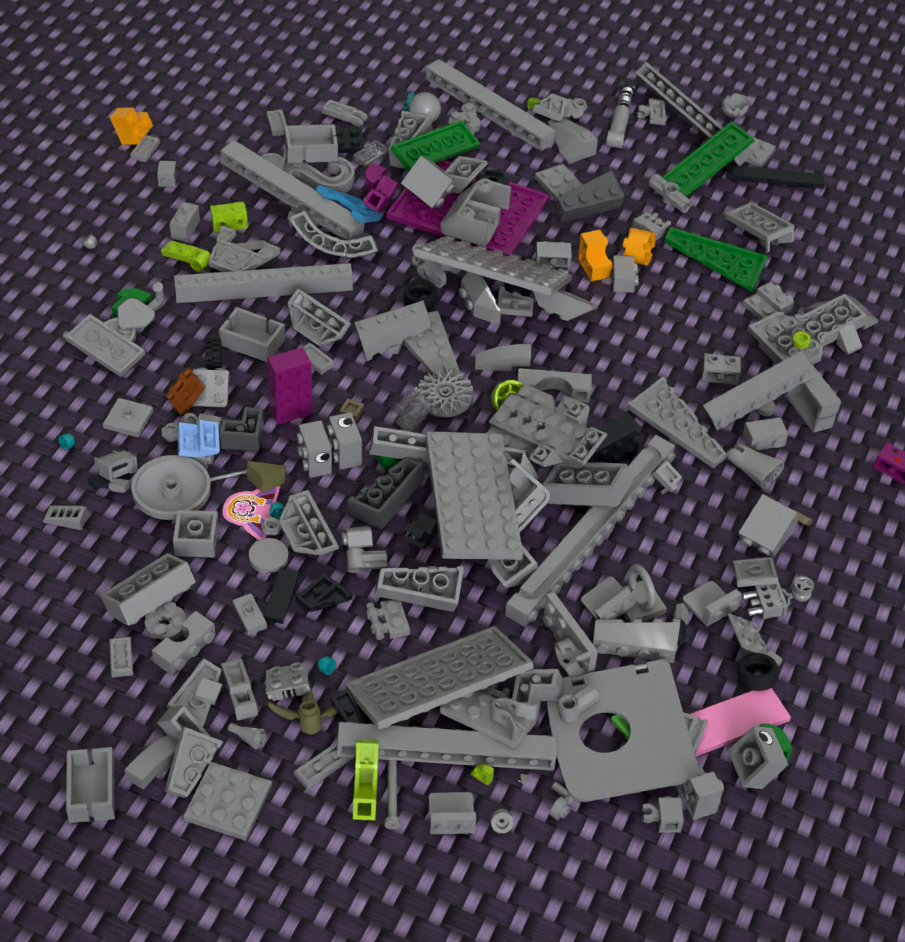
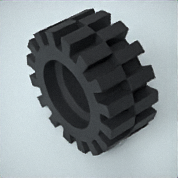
(213, 353)

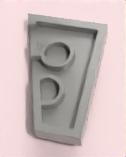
(186, 693)

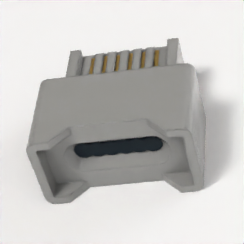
(116, 464)

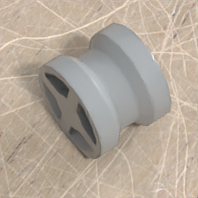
(802, 588)

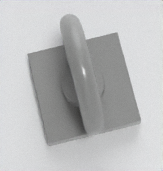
(647, 600)

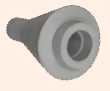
(253, 736)

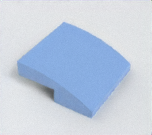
(198, 439)

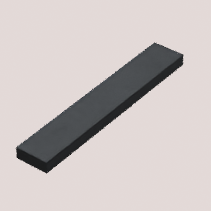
(775, 176)

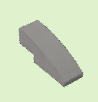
(504, 357)
(239, 689)
(152, 762)

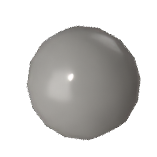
(425, 104)

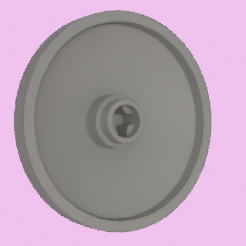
(170, 485)

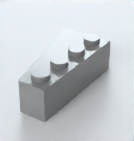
(391, 328)

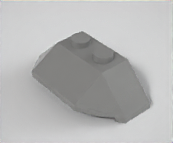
(479, 298)
(564, 304)
(315, 319)
(306, 526)

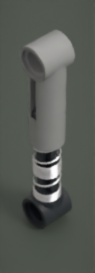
(621, 114)

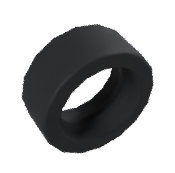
(420, 285)
(757, 682)

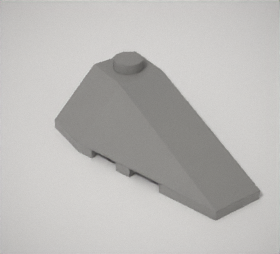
(514, 572)

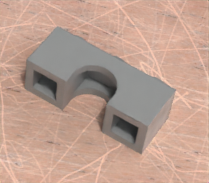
(174, 655)

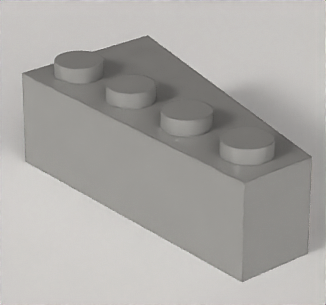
(409, 126)
(421, 586)

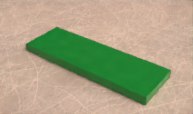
(436, 145)
(709, 158)

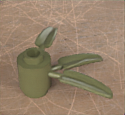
(308, 714)

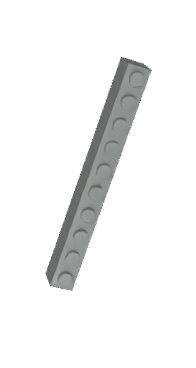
(490, 105)
(683, 106)
(291, 191)
(263, 283)
(448, 746)

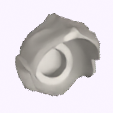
(735, 105)

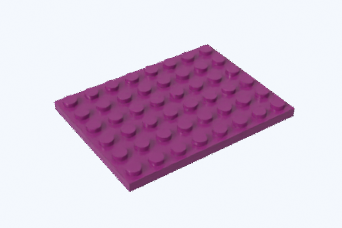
(513, 226)

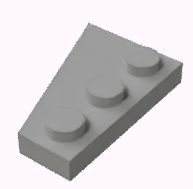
(190, 759)

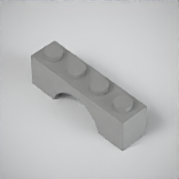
(572, 384)

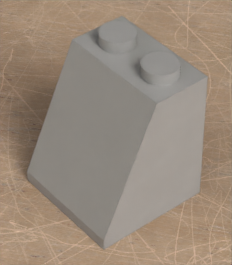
(429, 182)
(768, 526)

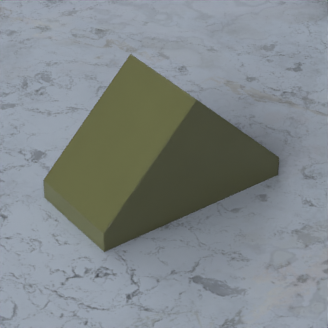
(266, 475)

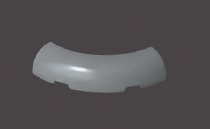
(329, 244)

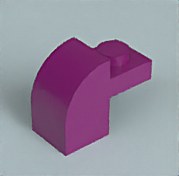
(373, 176)
(381, 195)

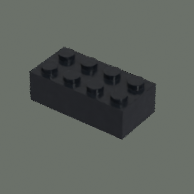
(620, 442)

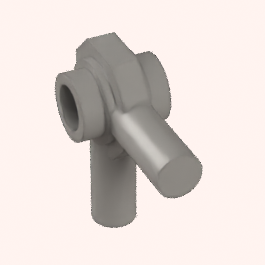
(170, 432)

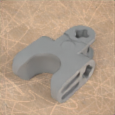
(431, 270)

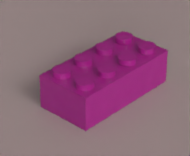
(290, 385)

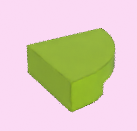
(483, 773)

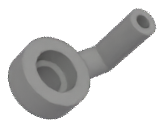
(561, 806)

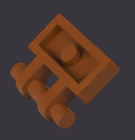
(185, 397)

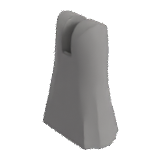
(756, 465)

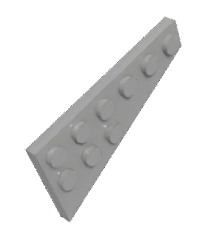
(433, 347)
(673, 418)

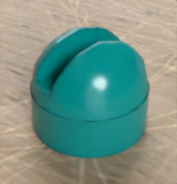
(66, 441)
(278, 507)
(326, 665)

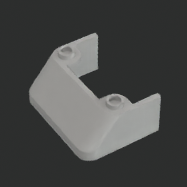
(460, 219)
(528, 493)

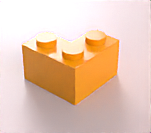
(130, 125)
(593, 255)

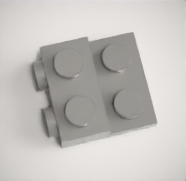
(768, 301)

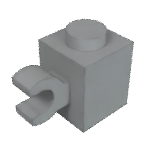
(667, 814)

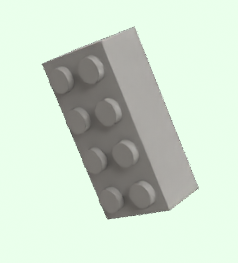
(589, 485)
(148, 589)

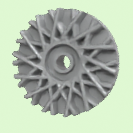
(447, 393)

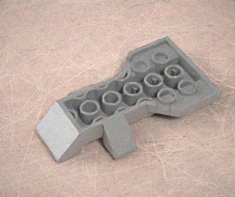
(824, 324)
(531, 424)

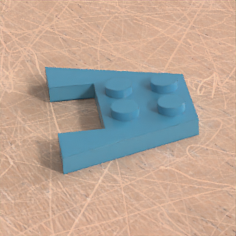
(359, 210)

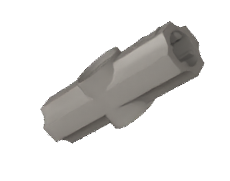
(670, 193)

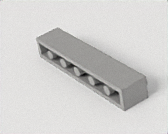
(759, 390)

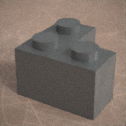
(243, 434)

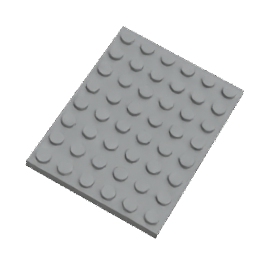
(495, 265)

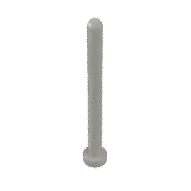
(392, 820)

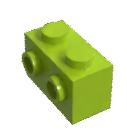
(229, 215)

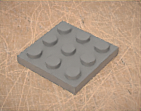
(228, 801)

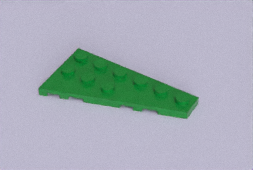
(728, 260)

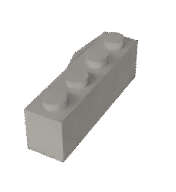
(637, 639)

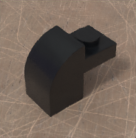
(422, 531)

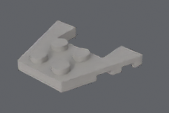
(230, 257)

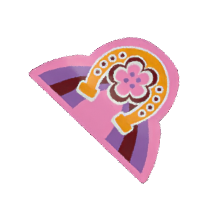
(250, 509)

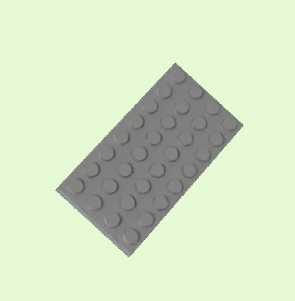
(473, 496)
(438, 676)

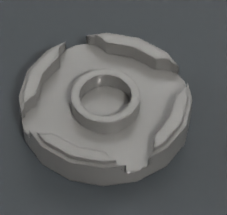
(268, 555)

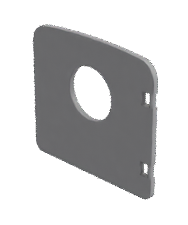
(659, 741)

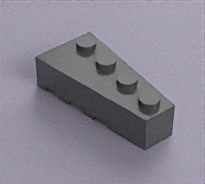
(590, 199)
(388, 494)

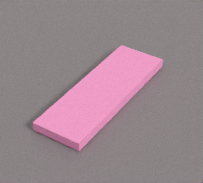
(735, 716)

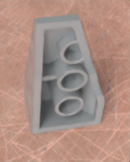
(573, 140)

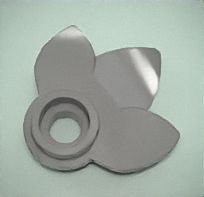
(575, 108)

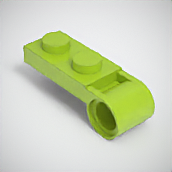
(196, 257)

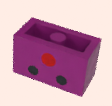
(891, 462)

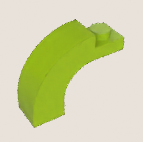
(365, 780)

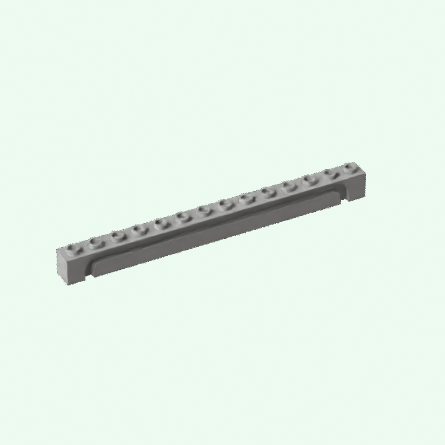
(585, 536)

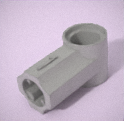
(360, 560)
(572, 705)

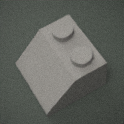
(463, 171)

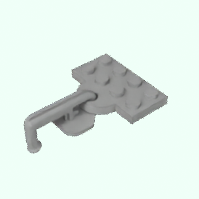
(114, 340)

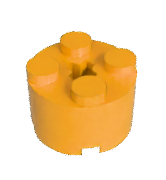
(639, 245)

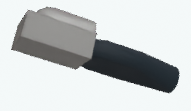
(118, 485)
(681, 613)

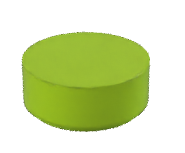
(801, 340)

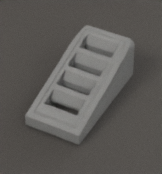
(76, 517)

